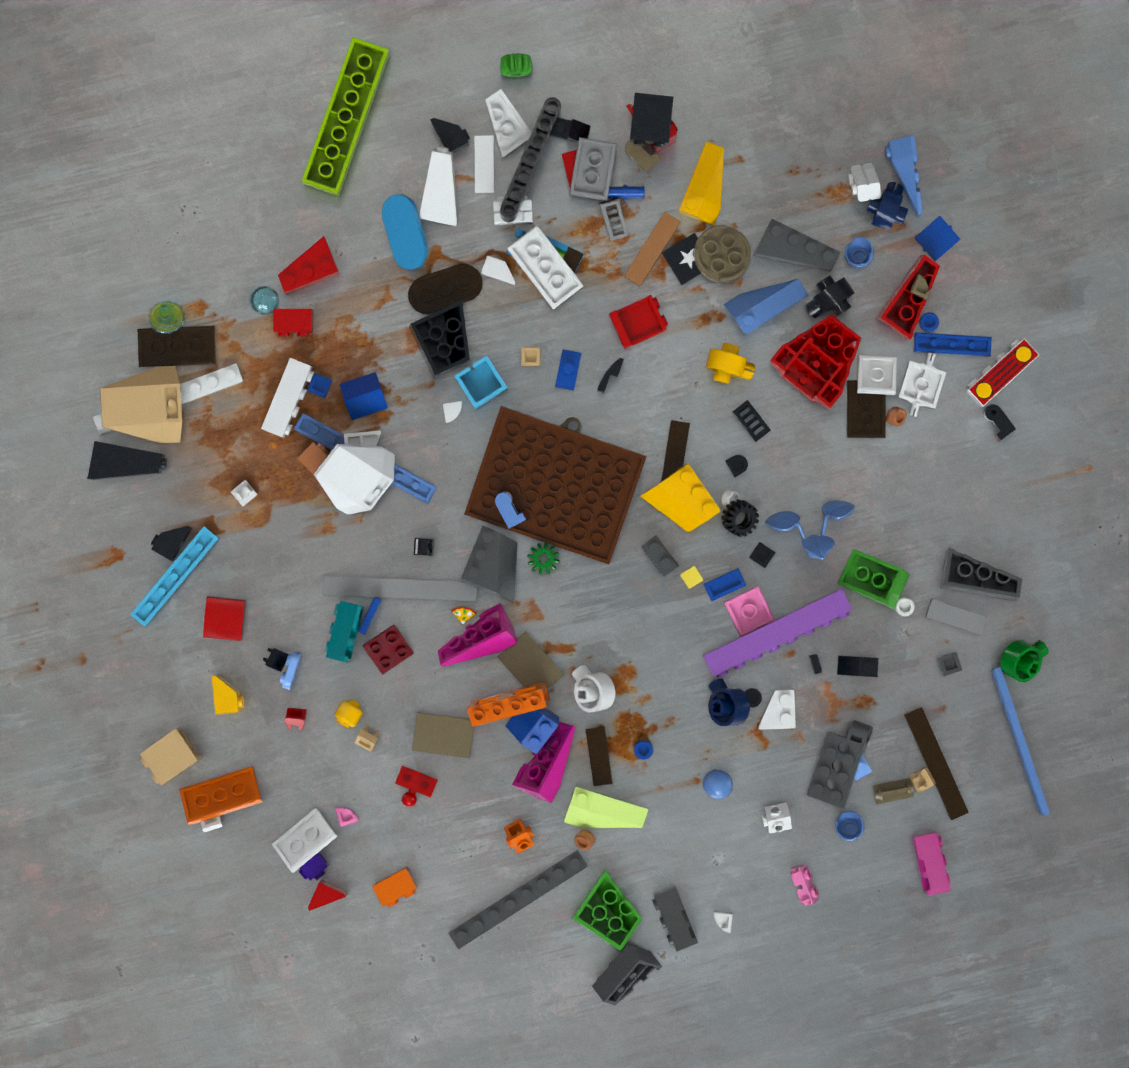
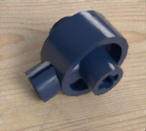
(888, 208)
(727, 705)

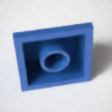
(533, 728)

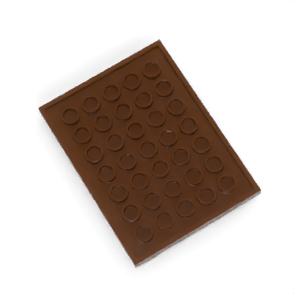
(561, 479)

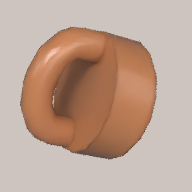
(896, 416)
(585, 839)

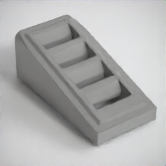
(613, 236)

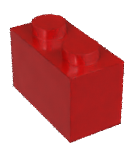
(293, 321)

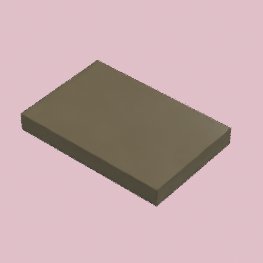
(529, 663)
(443, 735)

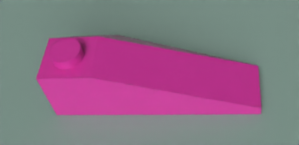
(485, 637)

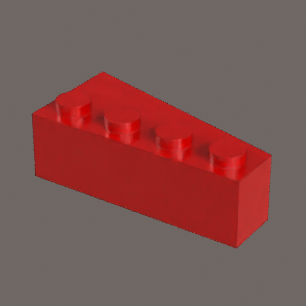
(903, 307)

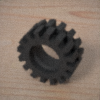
(748, 522)

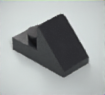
(570, 130)

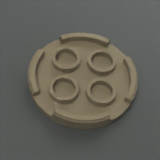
(722, 253)

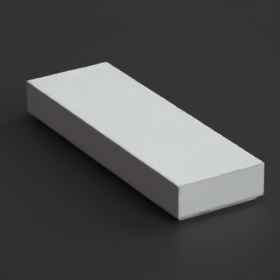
(484, 164)

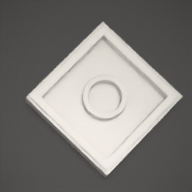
(876, 375)

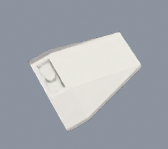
(356, 476)

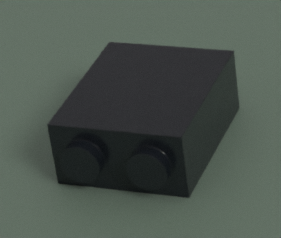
(651, 120)

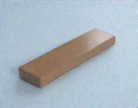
(652, 249)

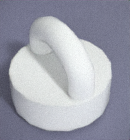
(728, 496)

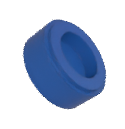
(929, 322)
(643, 749)

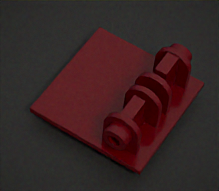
(388, 649)

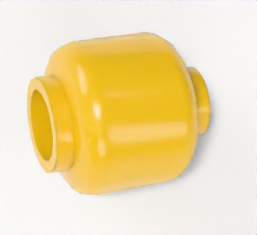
(348, 713)

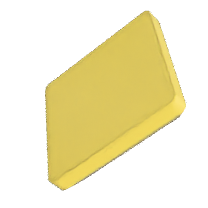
(691, 577)

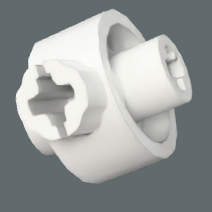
(594, 690)

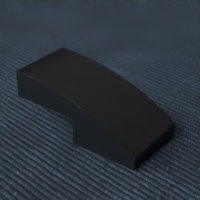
(612, 371)

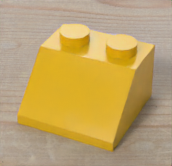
(226, 697)

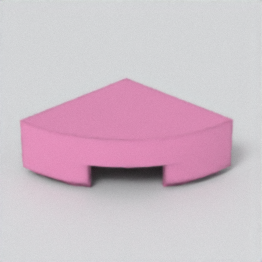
(346, 816)

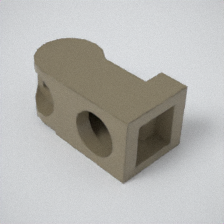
(641, 157)

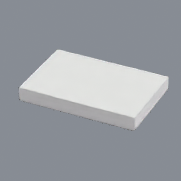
(304, 840)

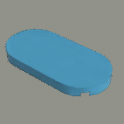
(404, 231)

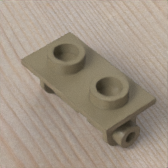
(893, 791)

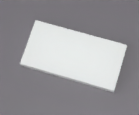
(545, 267)

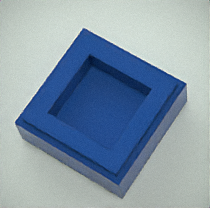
(319, 385)

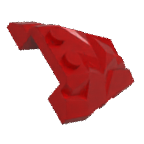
(819, 360)

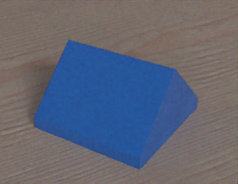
(363, 396)

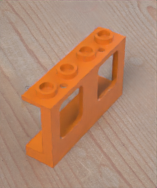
(508, 704)

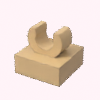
(366, 739)
(922, 779)

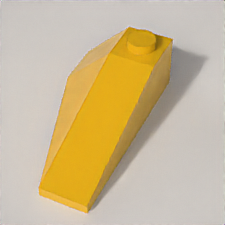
(704, 191)

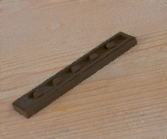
(936, 763)

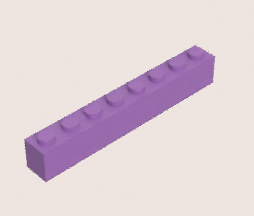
(777, 632)

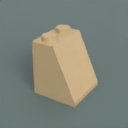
(170, 756)

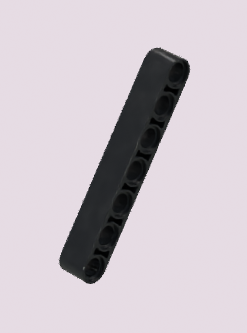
(534, 151)

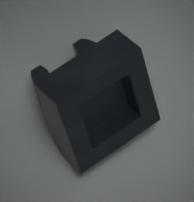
(276, 659)

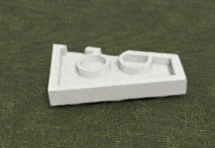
(507, 123)

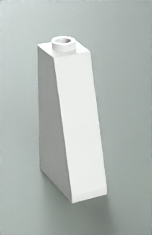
(439, 195)

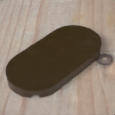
(445, 288)

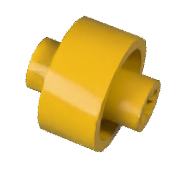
(728, 363)

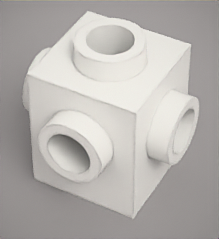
(777, 818)

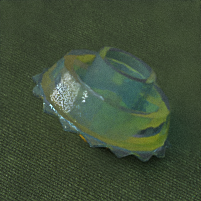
(166, 317)

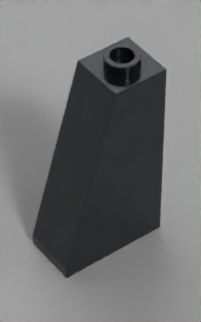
(117, 461)

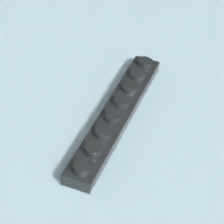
(518, 899)

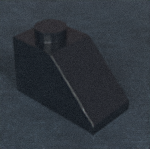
(450, 135)
(170, 542)
(857, 666)

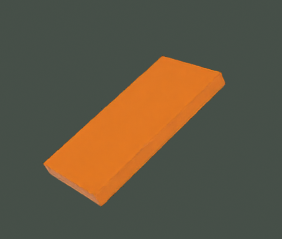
(220, 795)

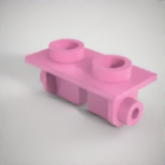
(808, 893)

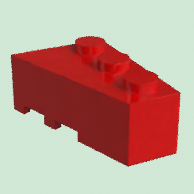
(309, 268)

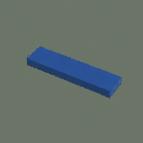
(952, 344)

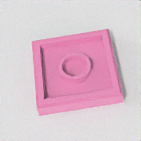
(749, 611)

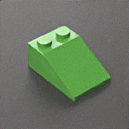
(874, 578)

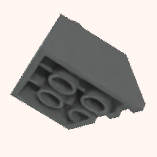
(492, 564)

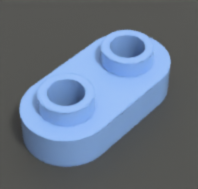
(288, 677)

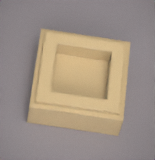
(530, 356)

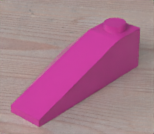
(545, 770)

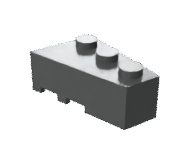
(674, 919)
(624, 972)

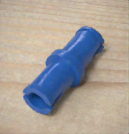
(627, 192)

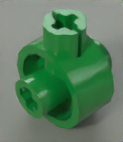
(1023, 660)

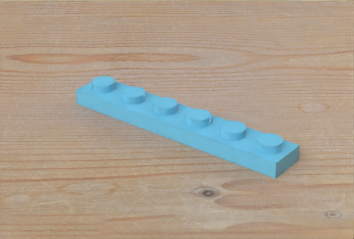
(174, 576)

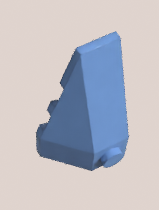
(902, 159)
(761, 305)

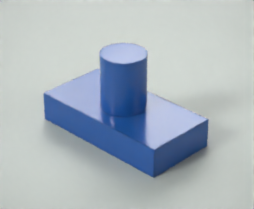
(568, 369)

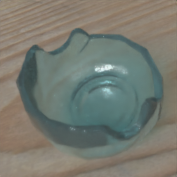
(263, 300)

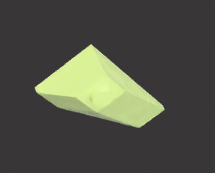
(597, 810)

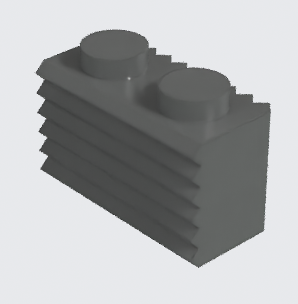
(659, 556)

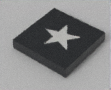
(681, 259)

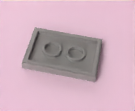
(593, 169)

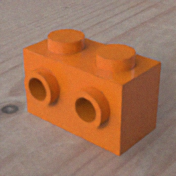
(394, 887)

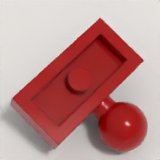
(415, 783)

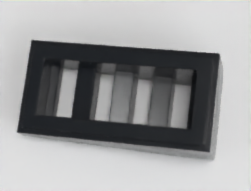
(737, 411)

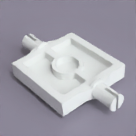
(922, 384)

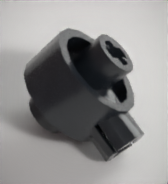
(832, 296)

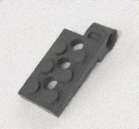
(857, 739)

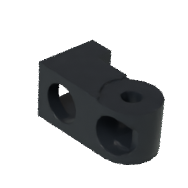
(1000, 421)
(423, 546)

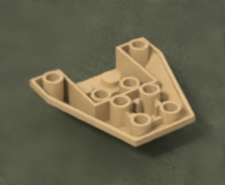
(145, 405)

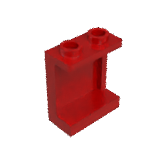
(638, 321)

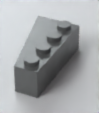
(795, 247)
(978, 577)

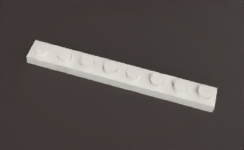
(197, 388)

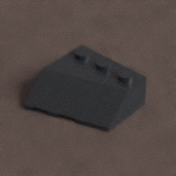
(442, 339)

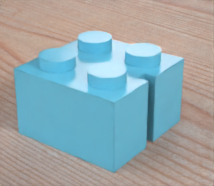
(481, 383)

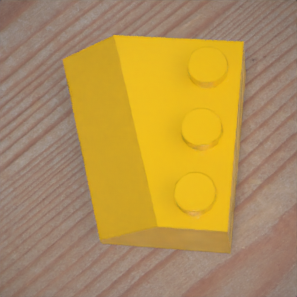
(683, 499)

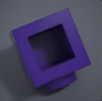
(314, 867)

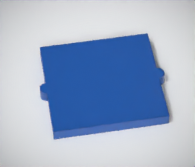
(937, 238)

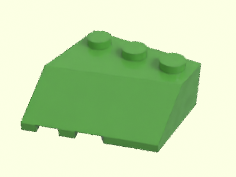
(608, 913)

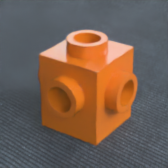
(519, 836)

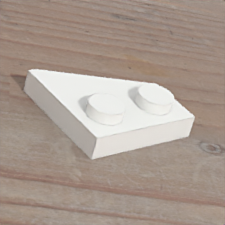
(780, 711)

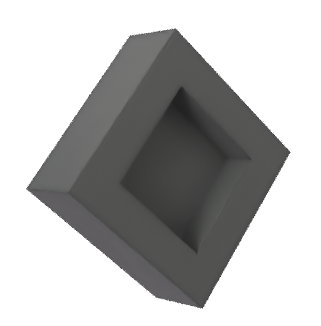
(949, 664)

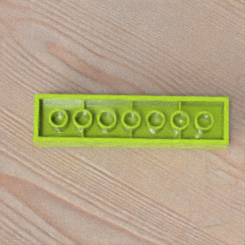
(345, 116)

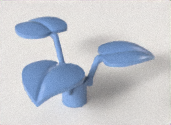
(815, 545)

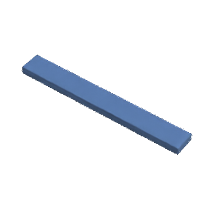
(330, 438)
(1020, 741)

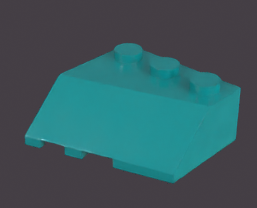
(344, 631)

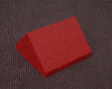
(325, 894)

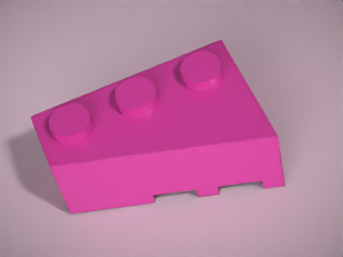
(931, 863)

